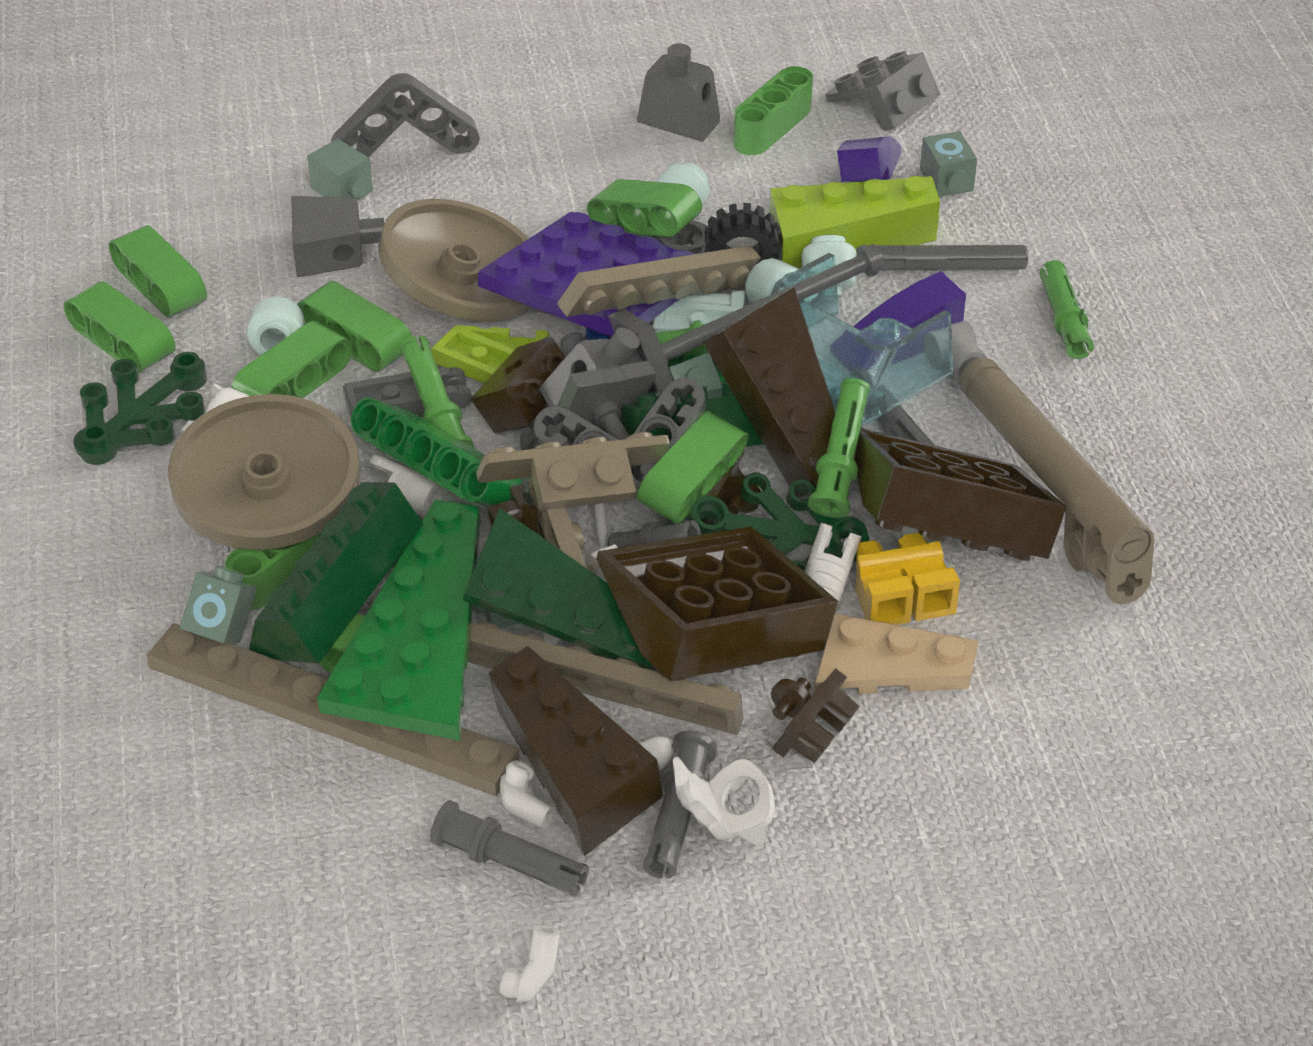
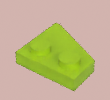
(478, 350)

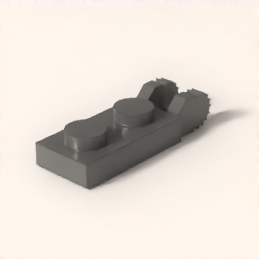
(402, 392)

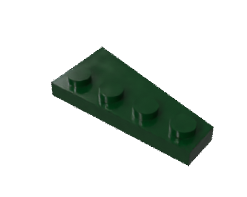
(548, 591)

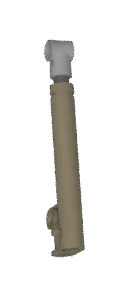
(1099, 525)

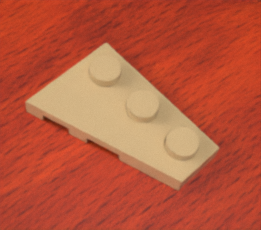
(895, 655)

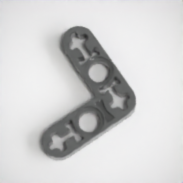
(400, 109)
(654, 419)

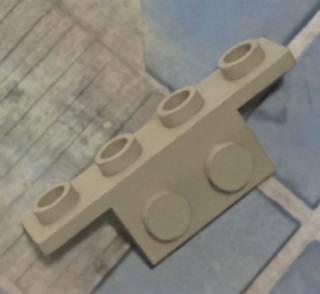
(578, 473)

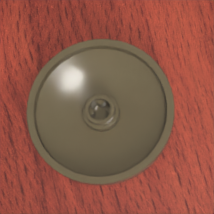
(438, 250)
(263, 471)

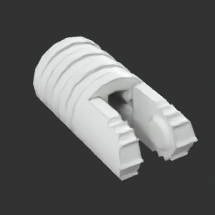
(414, 486)
(828, 569)

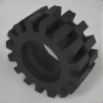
(743, 224)

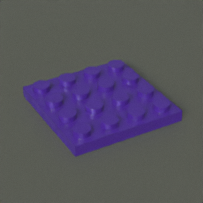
(550, 260)

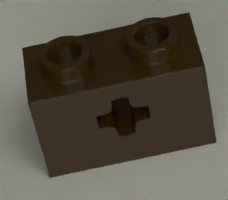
(512, 392)

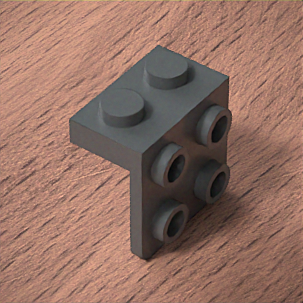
(895, 86)

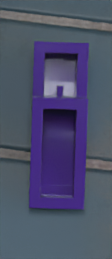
(868, 158)
(921, 303)

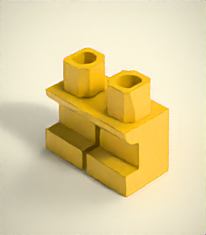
(905, 581)

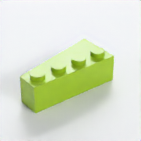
(861, 212)

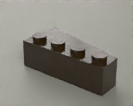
(778, 383)
(577, 751)

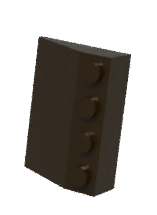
(955, 496)
(716, 602)

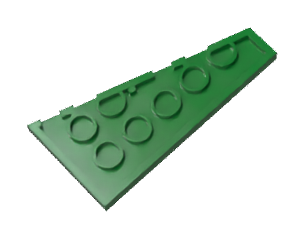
(415, 639)

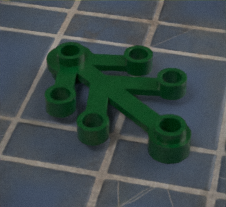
(100, 440)
(786, 528)

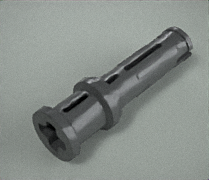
(696, 752)
(487, 841)

